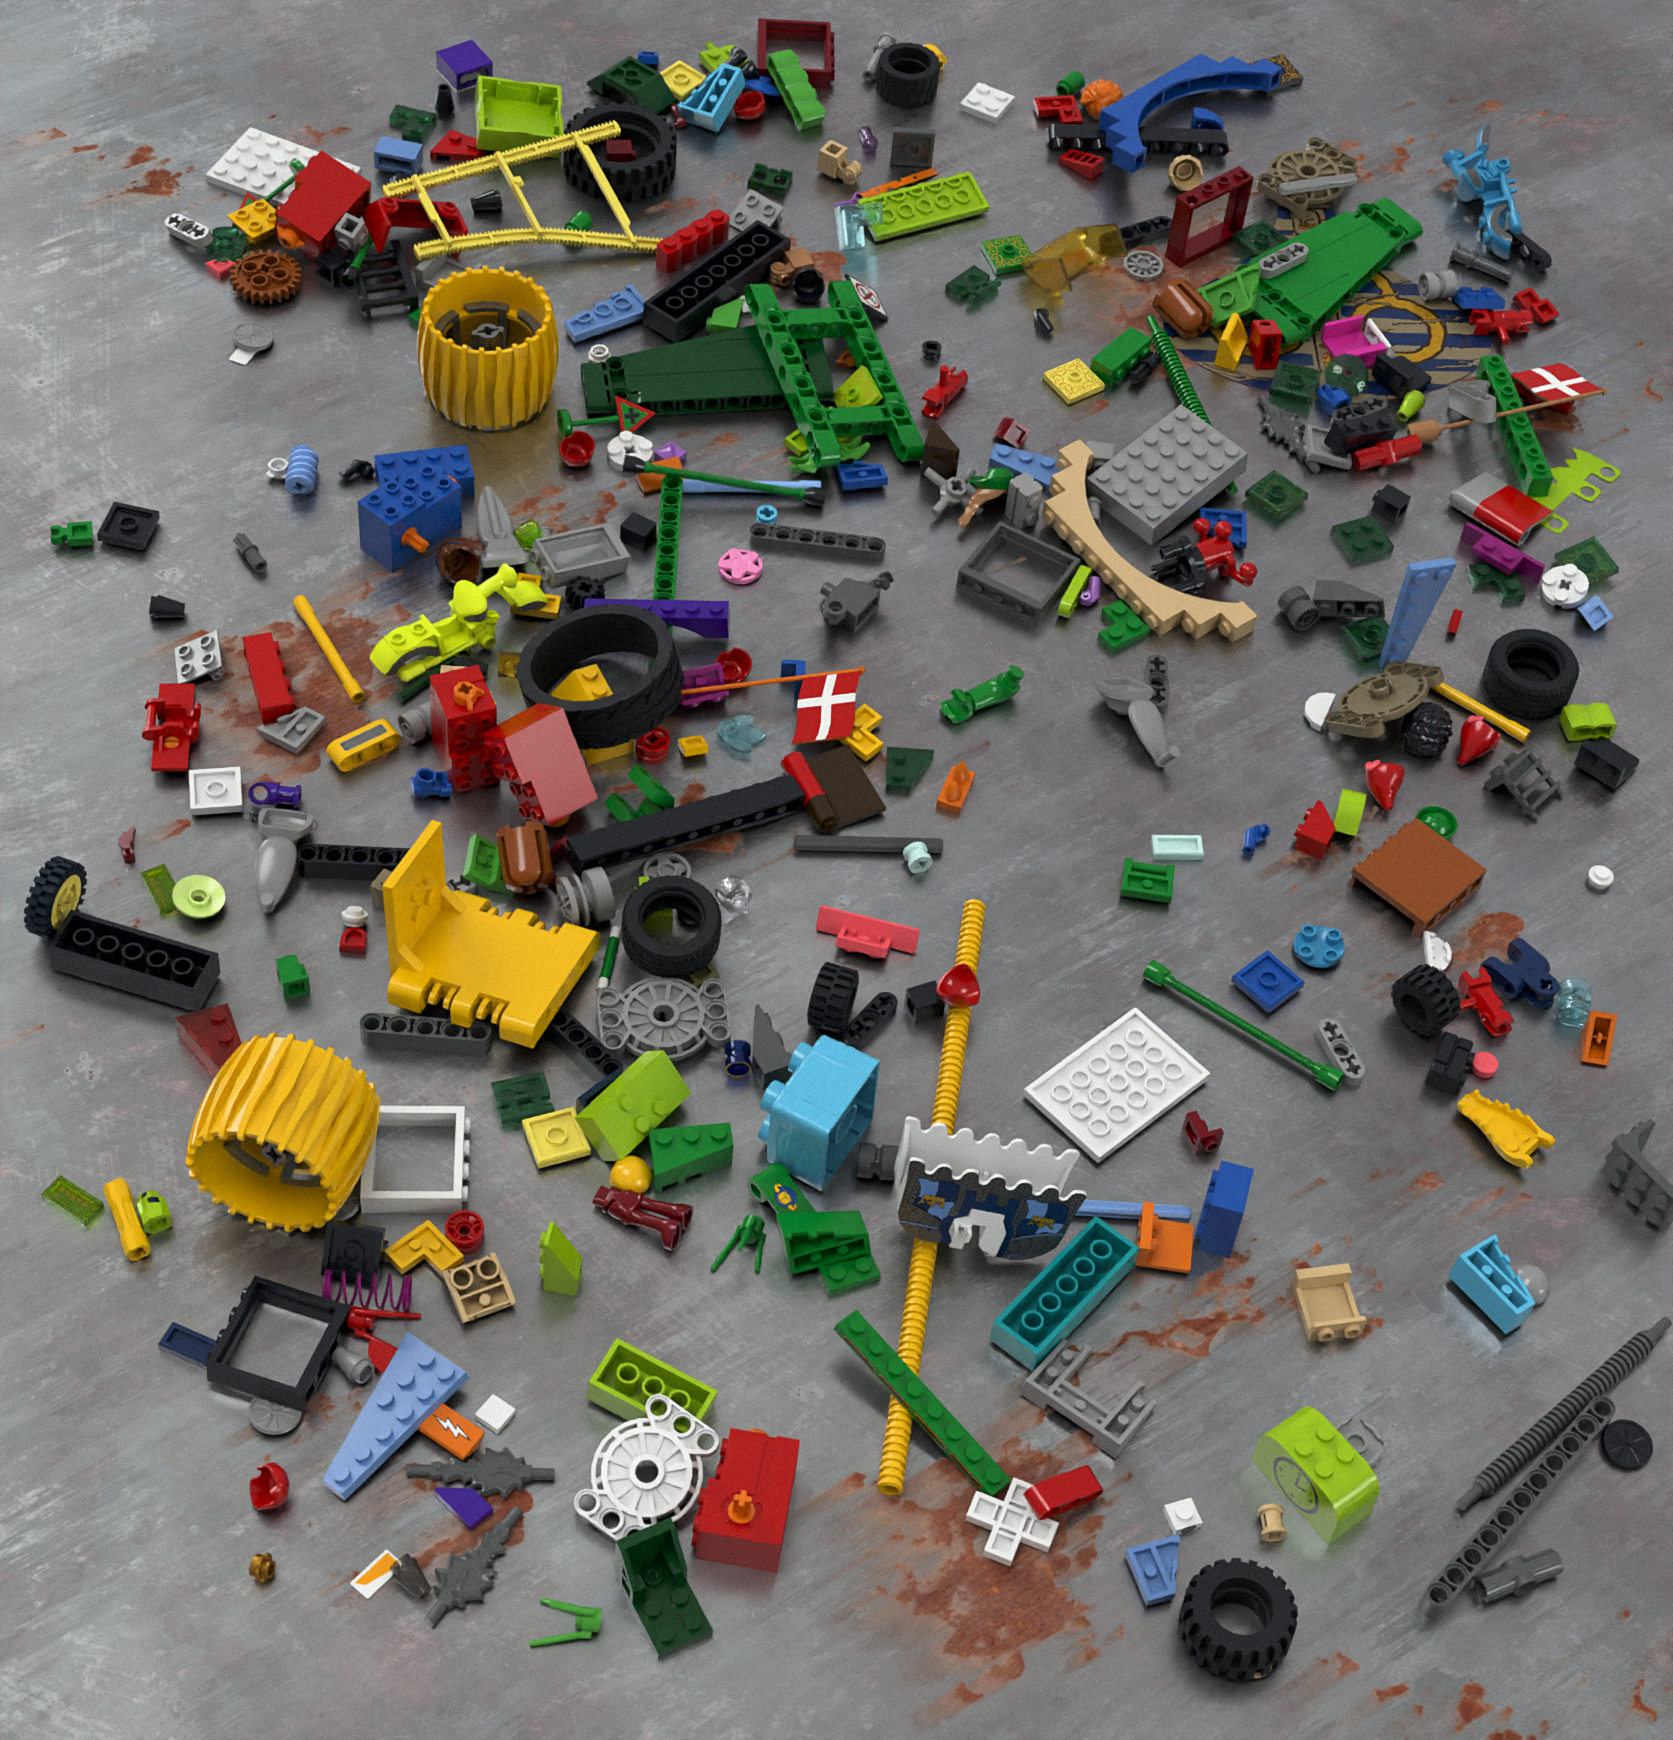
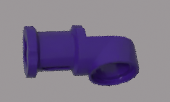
(275, 795)

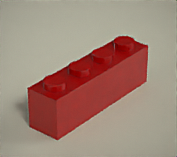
(267, 677)

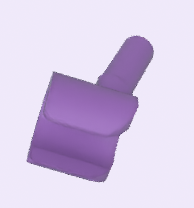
(856, 196)

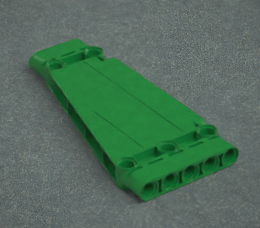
(1339, 262)

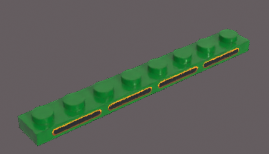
(922, 1404)

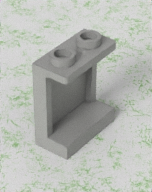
(433, 269)

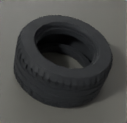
(1537, 650)
(671, 893)

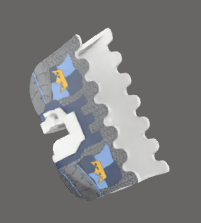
(1005, 1190)

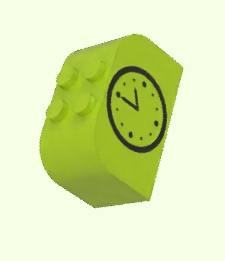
(1318, 1472)

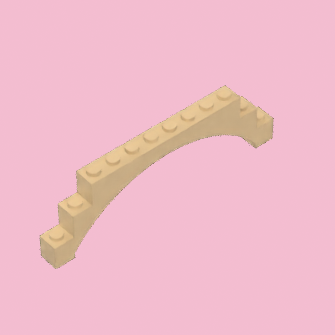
(1155, 603)

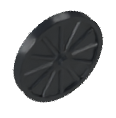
(1627, 1444)

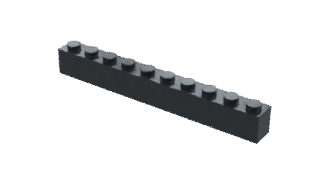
(684, 824)

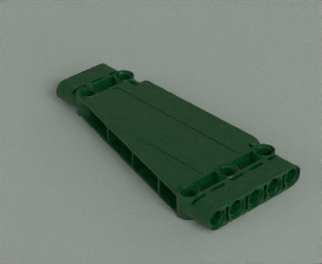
(700, 376)

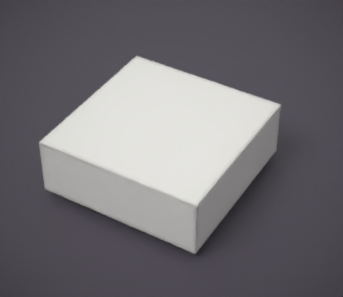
(495, 1414)

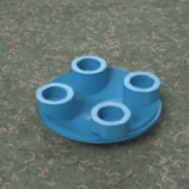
(1319, 946)

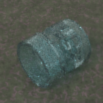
(1574, 1001)

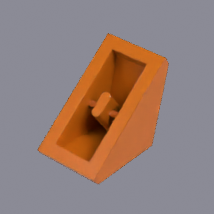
(1598, 1037)

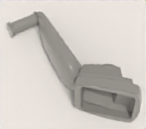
(497, 533)
(1132, 699)
(278, 853)

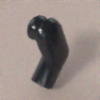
(1041, 316)
(357, 467)

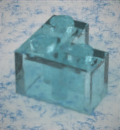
(852, 219)

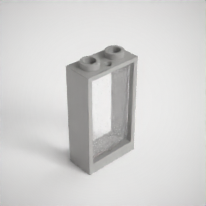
(581, 553)

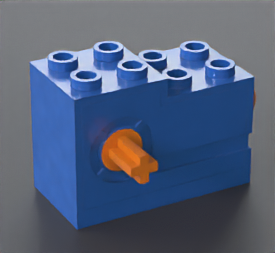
(409, 516)

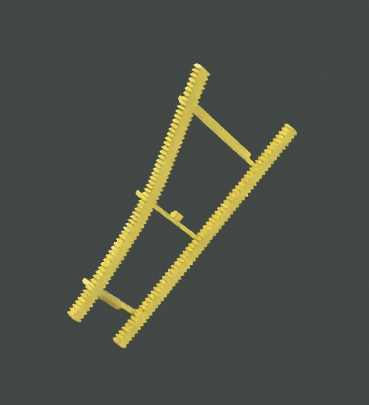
(501, 162)

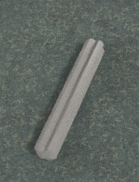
(1317, 184)

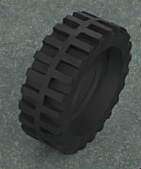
(626, 179)

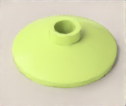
(195, 889)

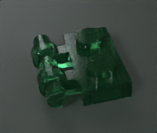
(973, 285)
(521, 1091)

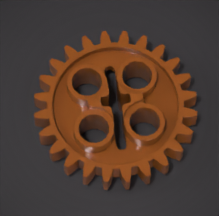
(265, 276)

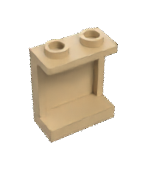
(1327, 1302)

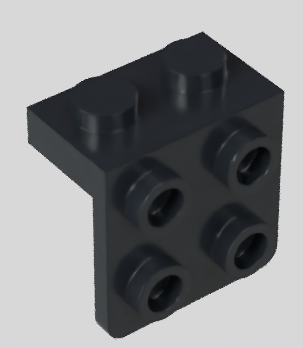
(1399, 374)
(1606, 761)

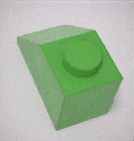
(725, 317)

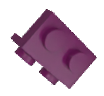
(703, 677)

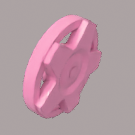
(740, 563)

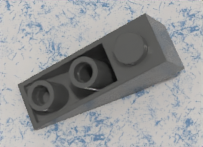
(1344, 600)
(768, 1054)

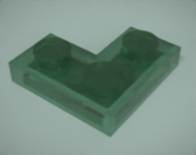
(417, 122)
(1507, 586)

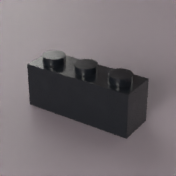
(1359, 433)

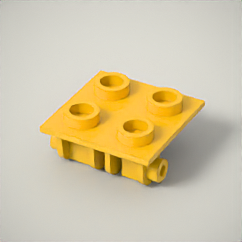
(255, 220)

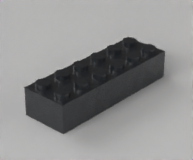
(134, 960)

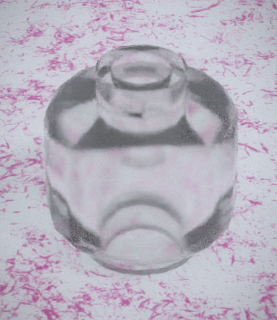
(733, 894)

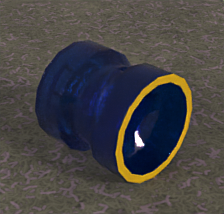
(737, 1057)

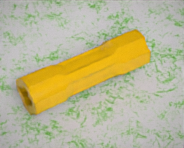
(131, 1233)

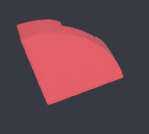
(219, 269)

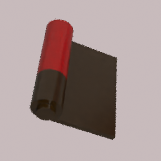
(834, 788)

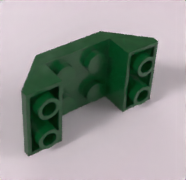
(637, 82)

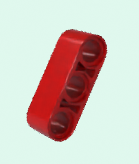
(1063, 1492)

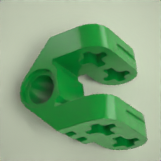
(656, 800)

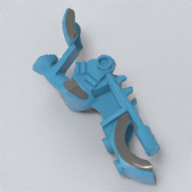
(1490, 188)

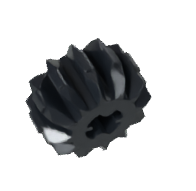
(581, 589)

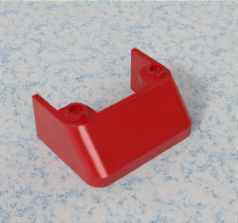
(409, 213)

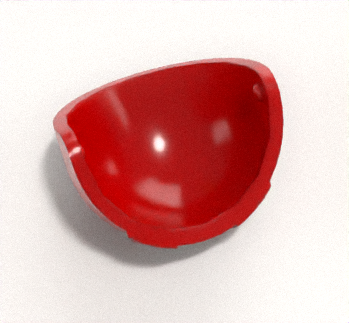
(959, 987)

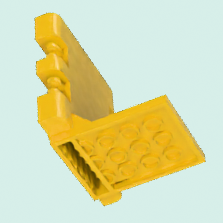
(471, 957)

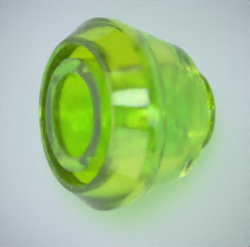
(527, 534)

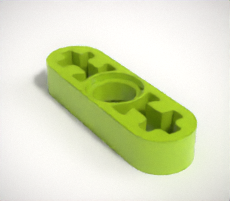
(1072, 594)

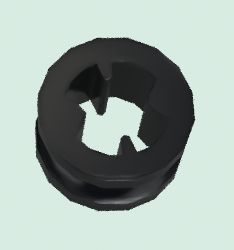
(931, 350)

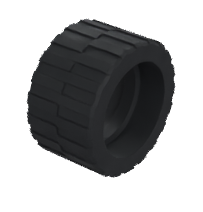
(908, 74)

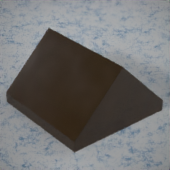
(939, 453)

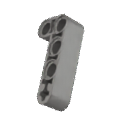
(1473, 400)

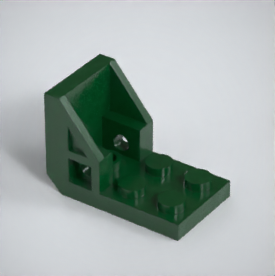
(656, 1586)

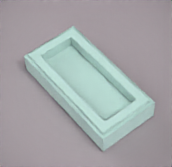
(1177, 847)

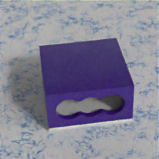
(463, 64)

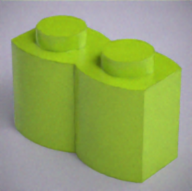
(1587, 721)

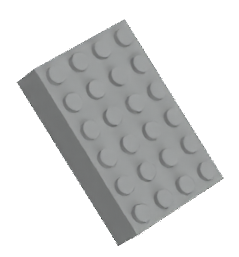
(1166, 474)

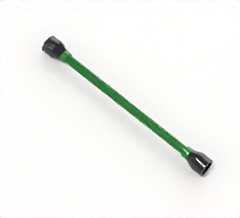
(350, 276)
(635, 465)

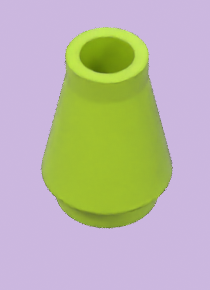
(1411, 405)

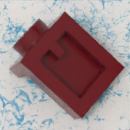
(1198, 1134)

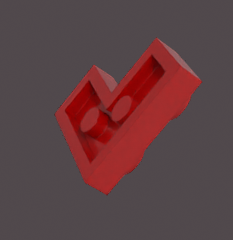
(1061, 106)

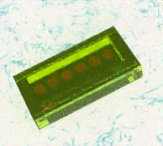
(160, 887)
(72, 1200)

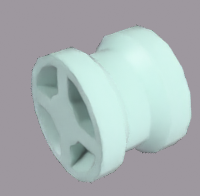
(917, 857)

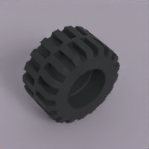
(833, 997)
(1426, 999)

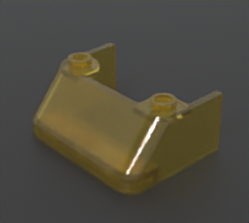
(1072, 253)

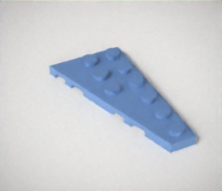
(402, 1400)

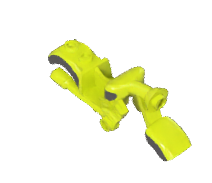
(469, 625)

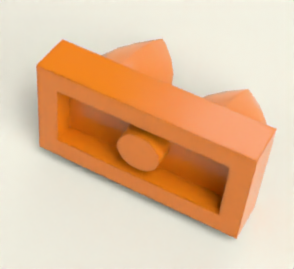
(956, 788)

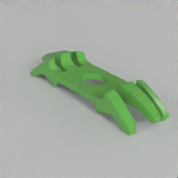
(847, 451)

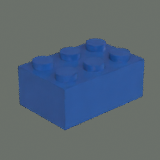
(1223, 1208)

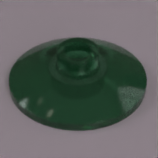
(1336, 375)

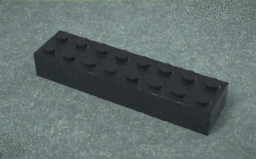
(715, 281)

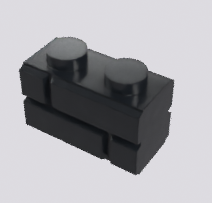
(1449, 1063)

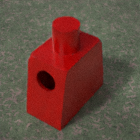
(1264, 336)

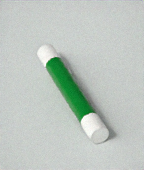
(609, 958)

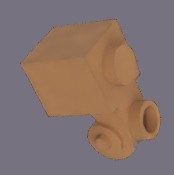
(794, 260)

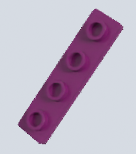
(1500, 553)

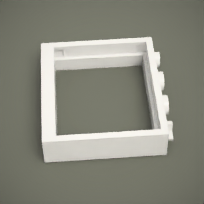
(419, 1201)

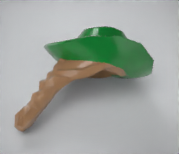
(987, 487)

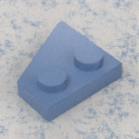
(1155, 1568)

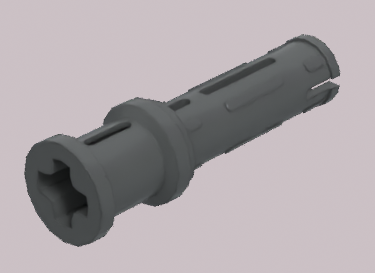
(1472, 259)

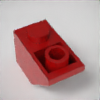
(1316, 833)

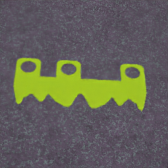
(1571, 480)

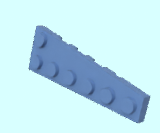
(1415, 603)

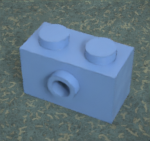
(398, 154)

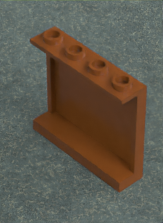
(1420, 874)

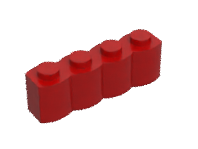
(692, 241)

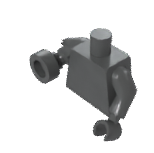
(853, 600)

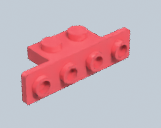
(866, 933)

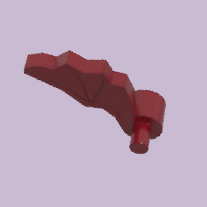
(680, 121)

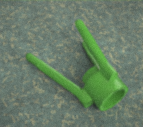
(586, 1618)

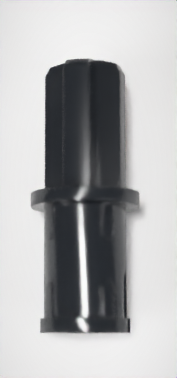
(1145, 367)

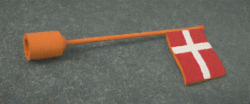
(823, 704)

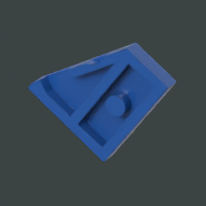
(861, 475)
(1235, 518)

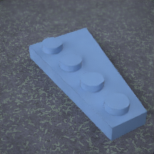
(615, 312)
(1022, 461)

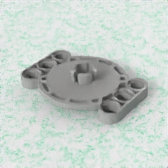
(684, 1010)

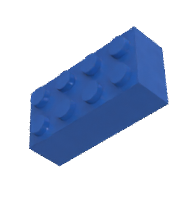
(449, 460)

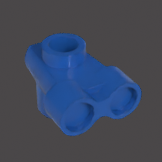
(430, 783)

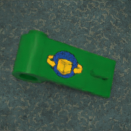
(779, 1190)

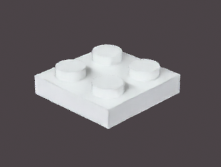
(986, 103)
(215, 790)

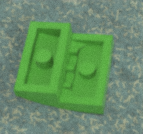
(483, 865)

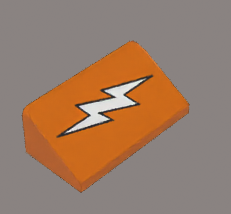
(452, 1431)

